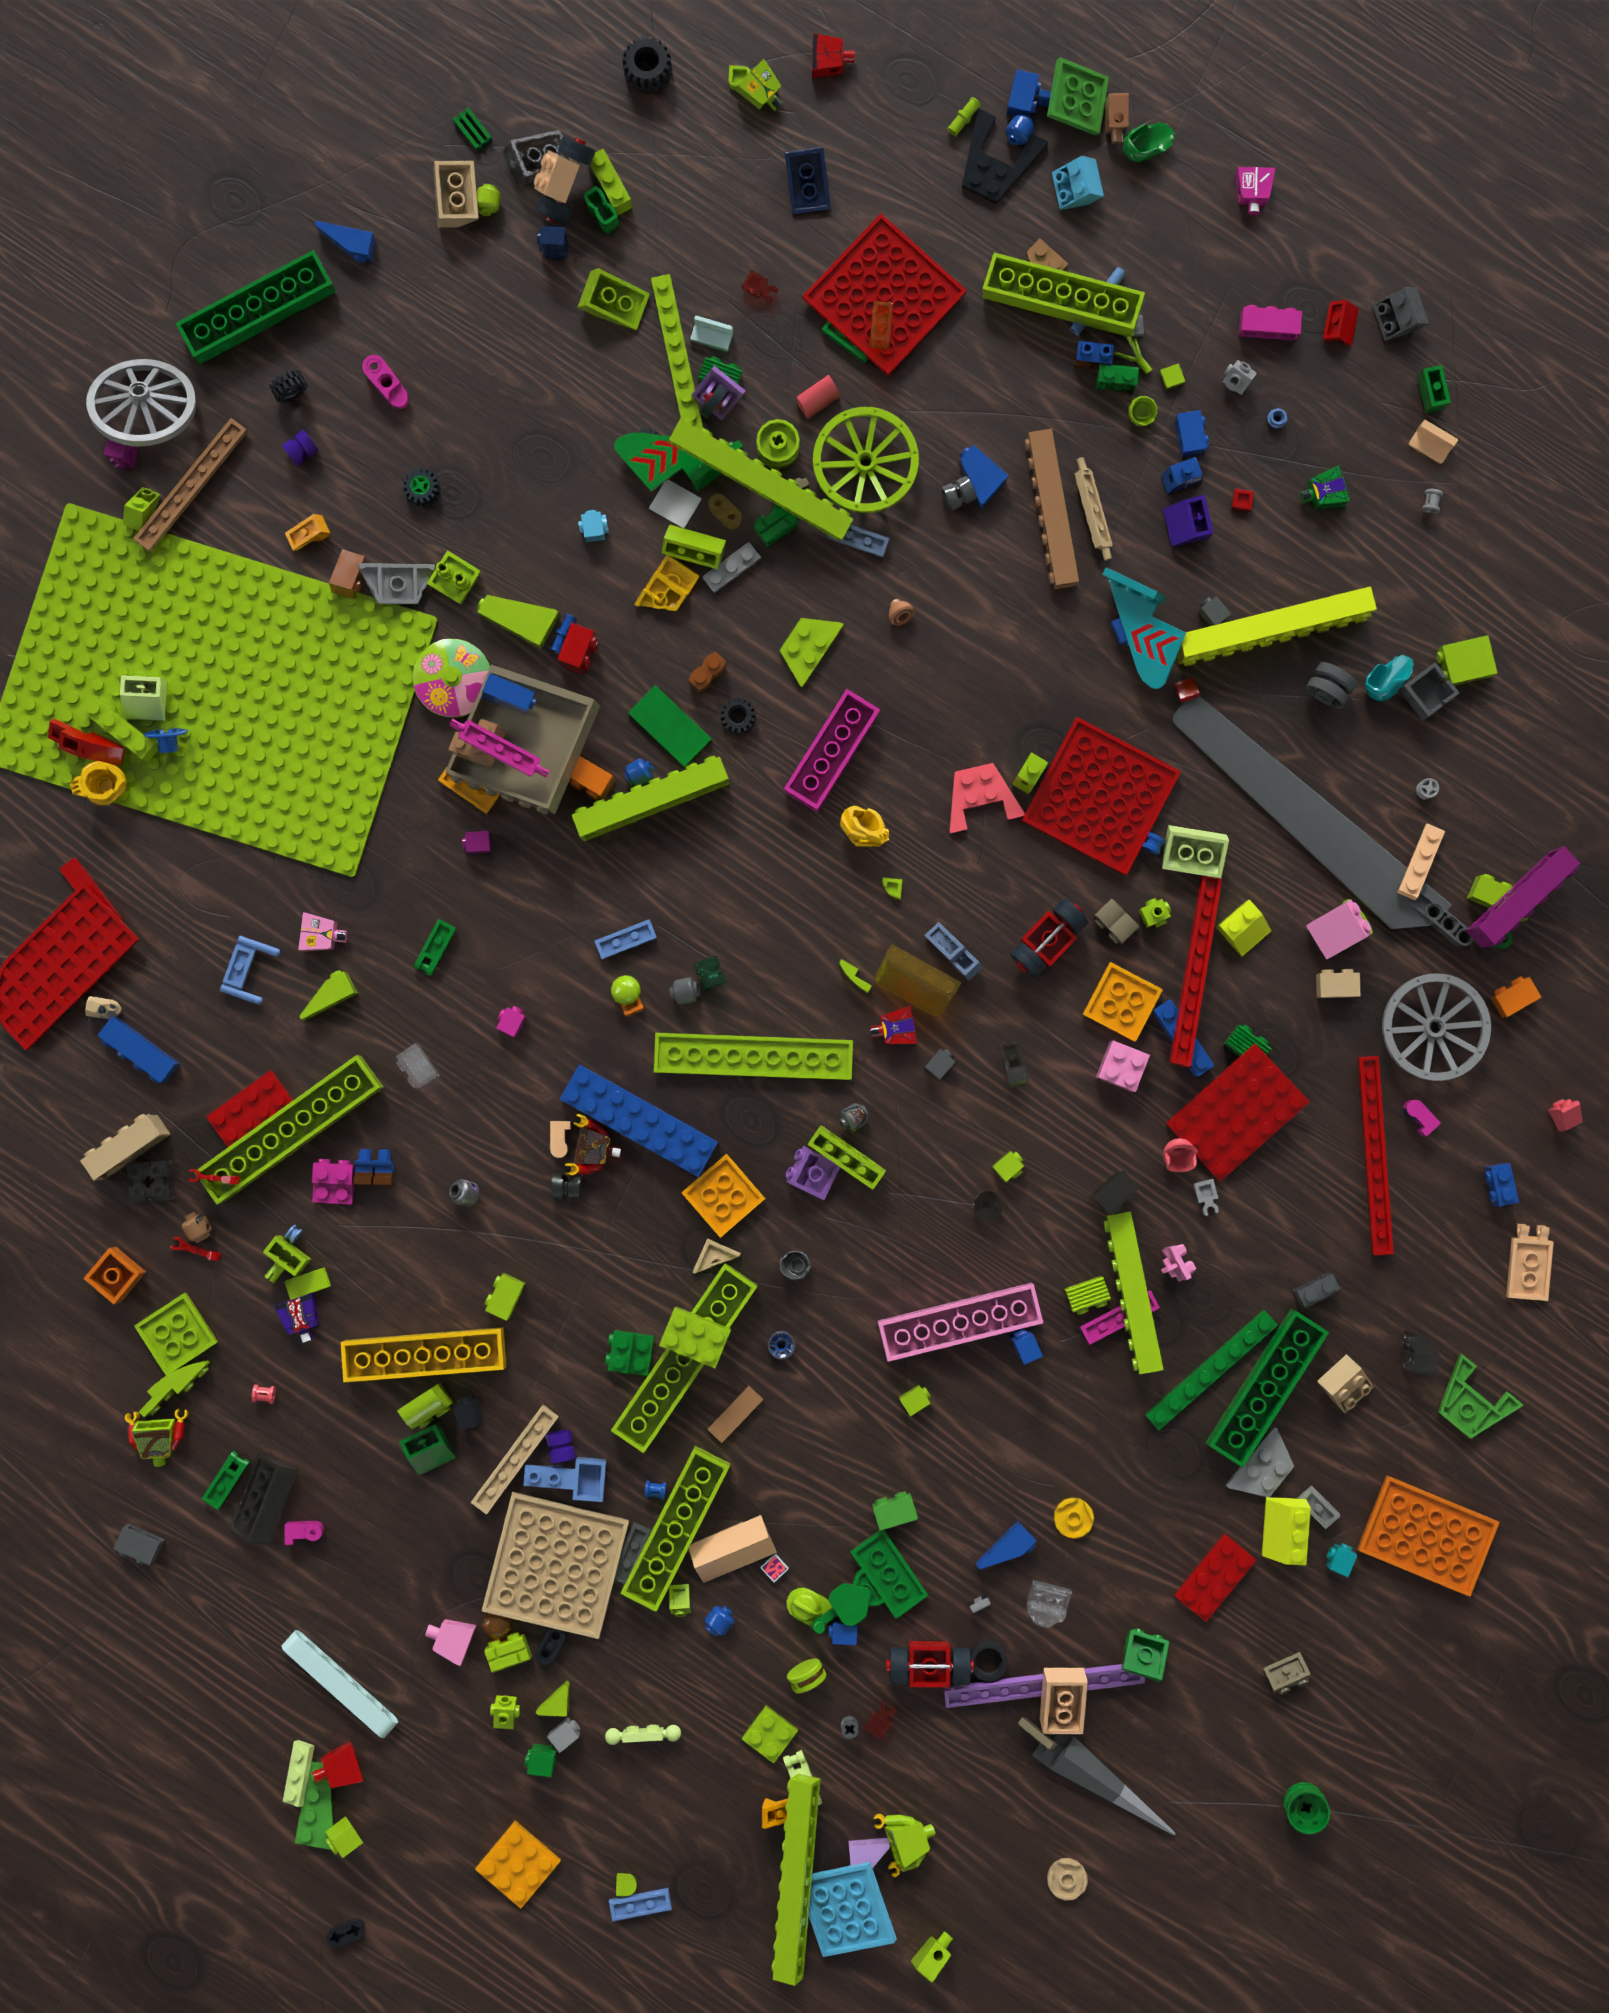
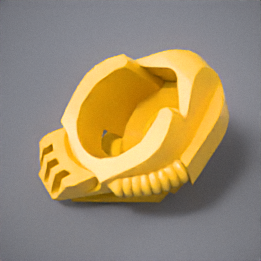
(99, 783)
(864, 827)

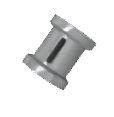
(1432, 501)

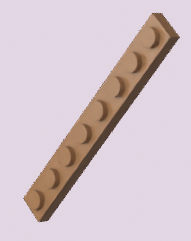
(190, 485)

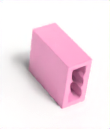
(1339, 929)

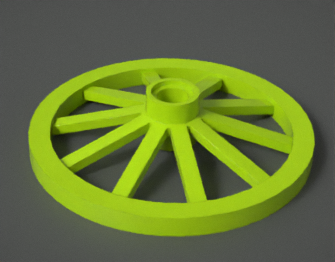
(885, 502)

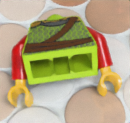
(155, 1437)

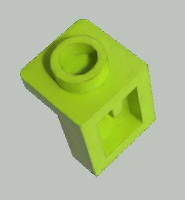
(679, 1600)

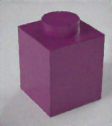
(477, 842)

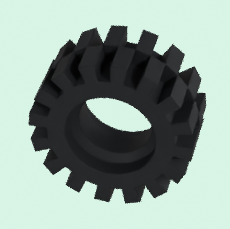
(288, 386)
(744, 705)

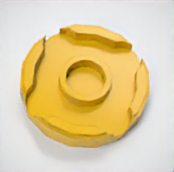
(1073, 1518)

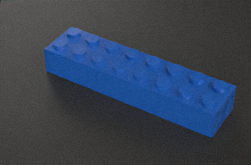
(639, 1120)

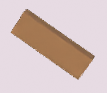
(735, 1414)

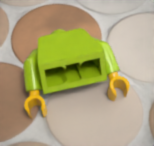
(906, 1840)

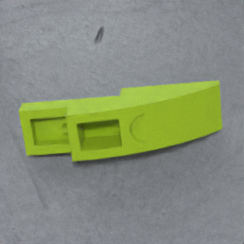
(179, 1381)

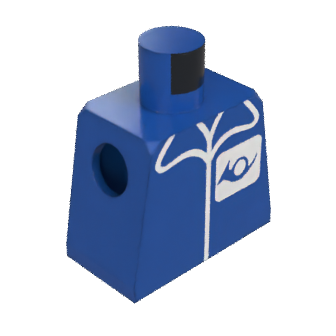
(1184, 475)

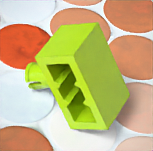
(285, 1257)

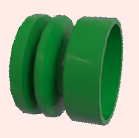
(1309, 1819)

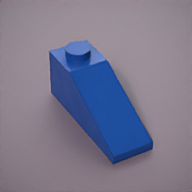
(354, 242)
(1009, 1546)

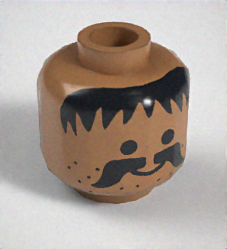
(196, 1227)

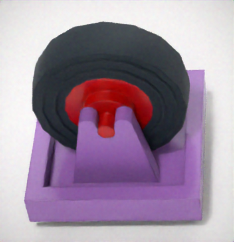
(717, 394)

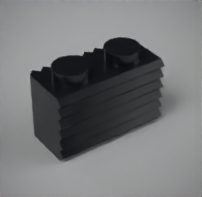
(468, 1412)

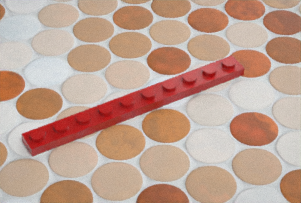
(1195, 971)
(1375, 1155)

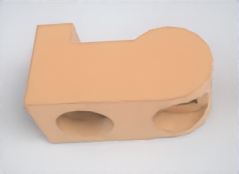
(558, 1144)

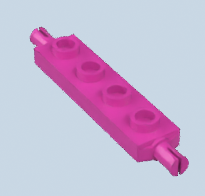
(499, 748)

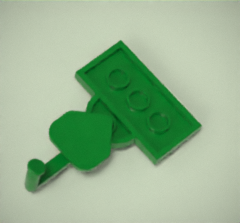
(888, 1582)

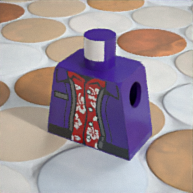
(299, 1315)

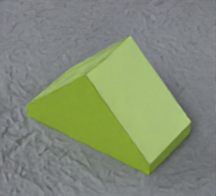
(557, 1703)

